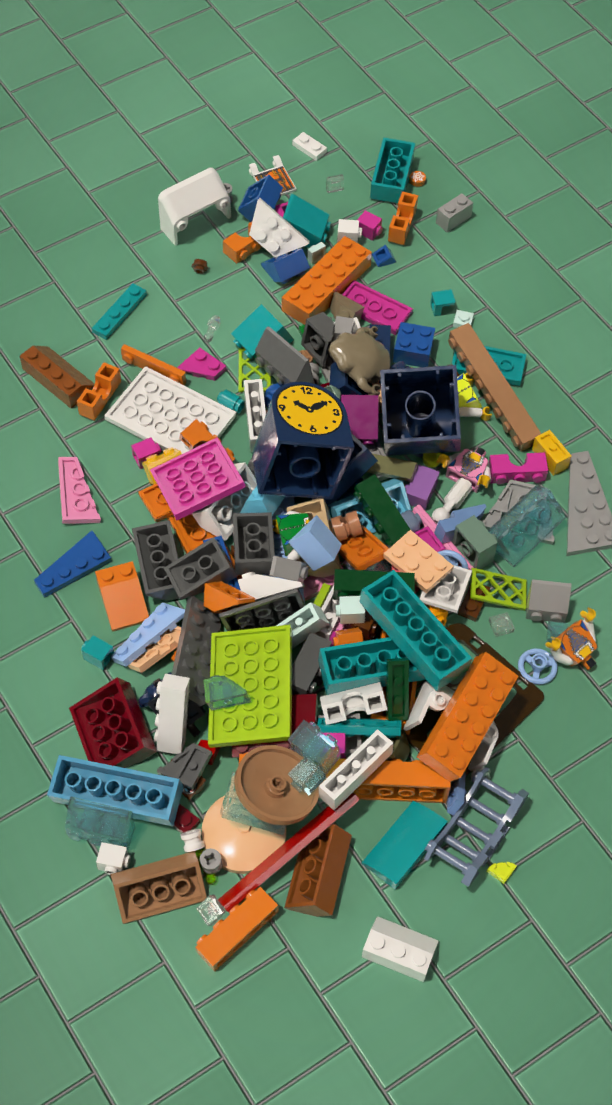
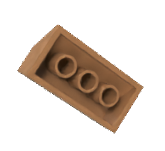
(159, 887)

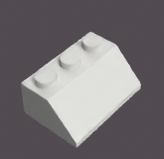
(399, 948)

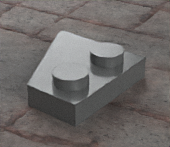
(187, 765)

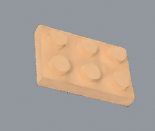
(416, 556)

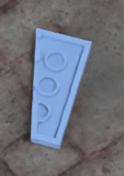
(148, 633)

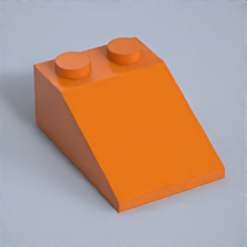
(122, 596)

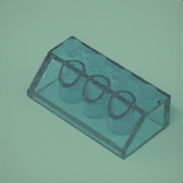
(527, 524)

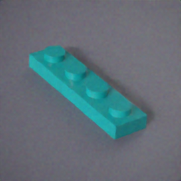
(119, 311)
(362, 727)

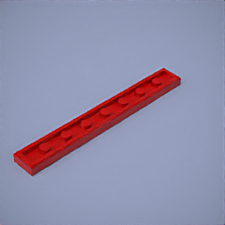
(285, 853)

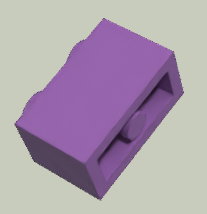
(422, 486)

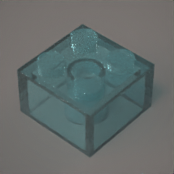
(310, 742)

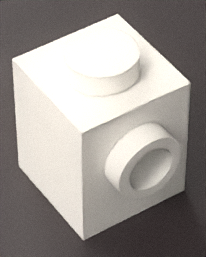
(350, 229)
(112, 858)

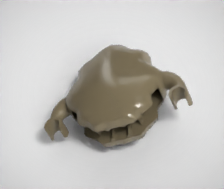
(361, 357)

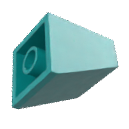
(308, 220)
(252, 328)

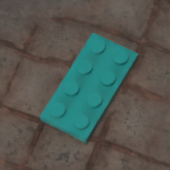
(509, 363)

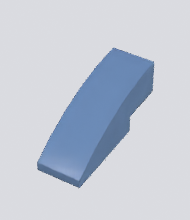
(446, 528)

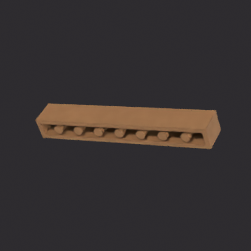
(494, 386)

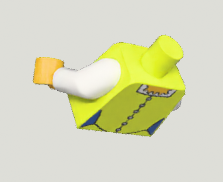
(468, 402)

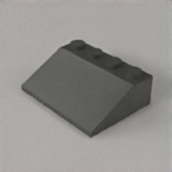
(263, 613)

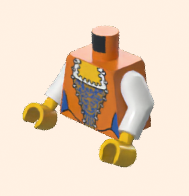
(576, 642)

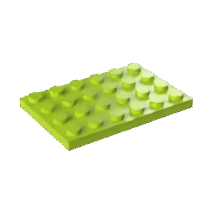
(263, 666)

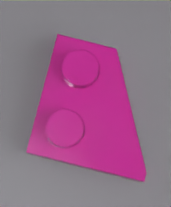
(203, 365)

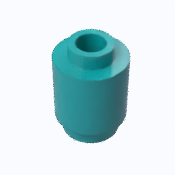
(231, 400)

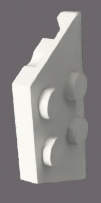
(274, 231)

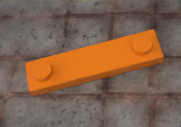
(140, 359)

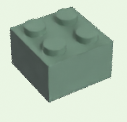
(475, 542)

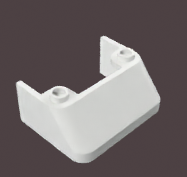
(189, 198)
(438, 701)

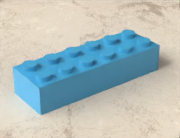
(145, 794)

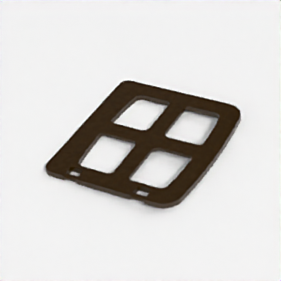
(511, 716)

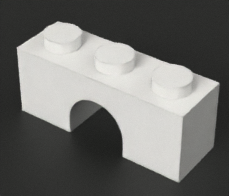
(364, 698)

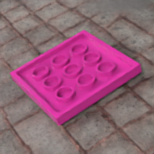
(197, 478)

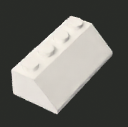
(218, 516)

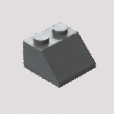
(318, 337)

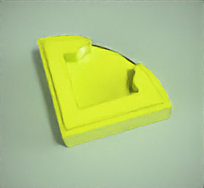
(502, 870)

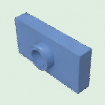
(456, 795)

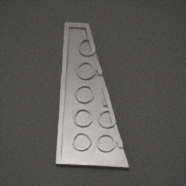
(588, 509)

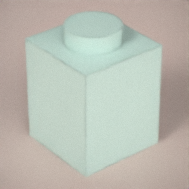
(350, 610)

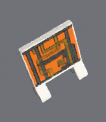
(278, 173)

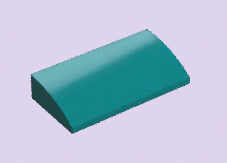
(404, 844)

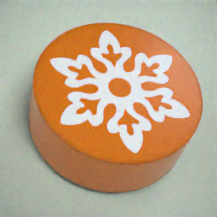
(417, 178)

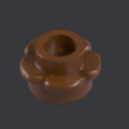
(199, 266)

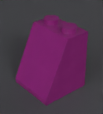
(362, 416)

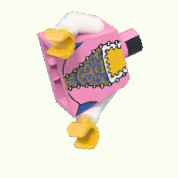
(469, 466)

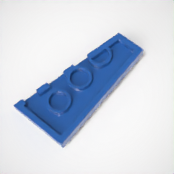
(74, 564)

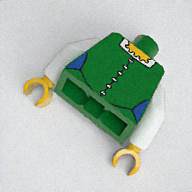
(288, 526)

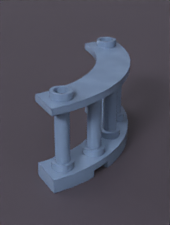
(490, 840)

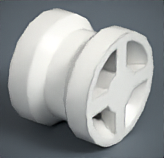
(192, 840)

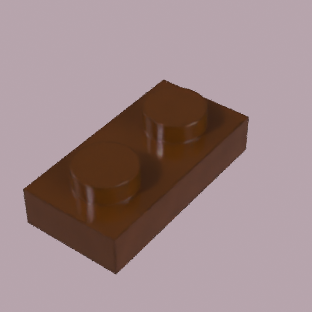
(471, 608)

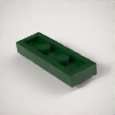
(397, 689)

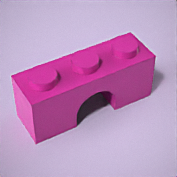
(533, 470)

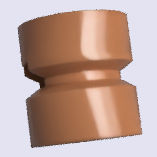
(346, 526)

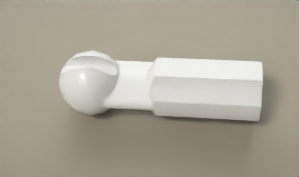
(453, 499)

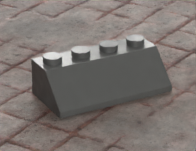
(282, 359)
(155, 551)

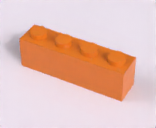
(236, 928)

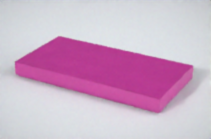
(378, 307)

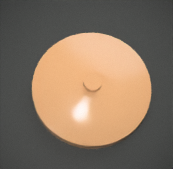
(239, 844)

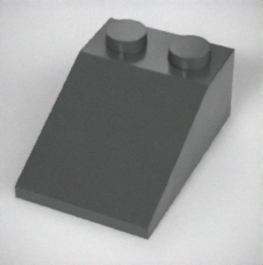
(200, 566)

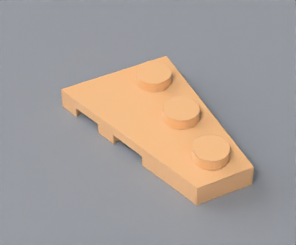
(157, 651)

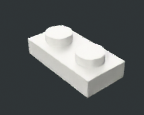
(309, 146)

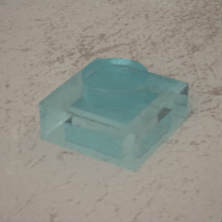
(555, 629)

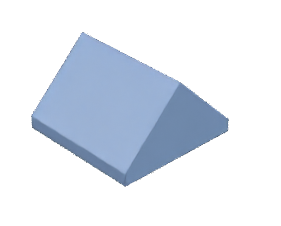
(316, 544)

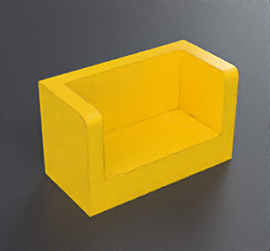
(556, 454)

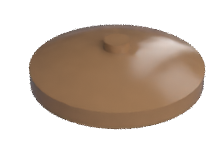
(266, 787)

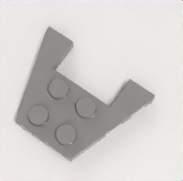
(509, 497)

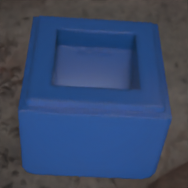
(383, 256)

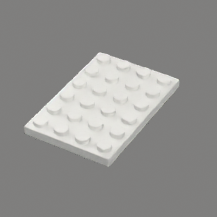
(164, 408)

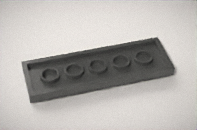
(194, 647)

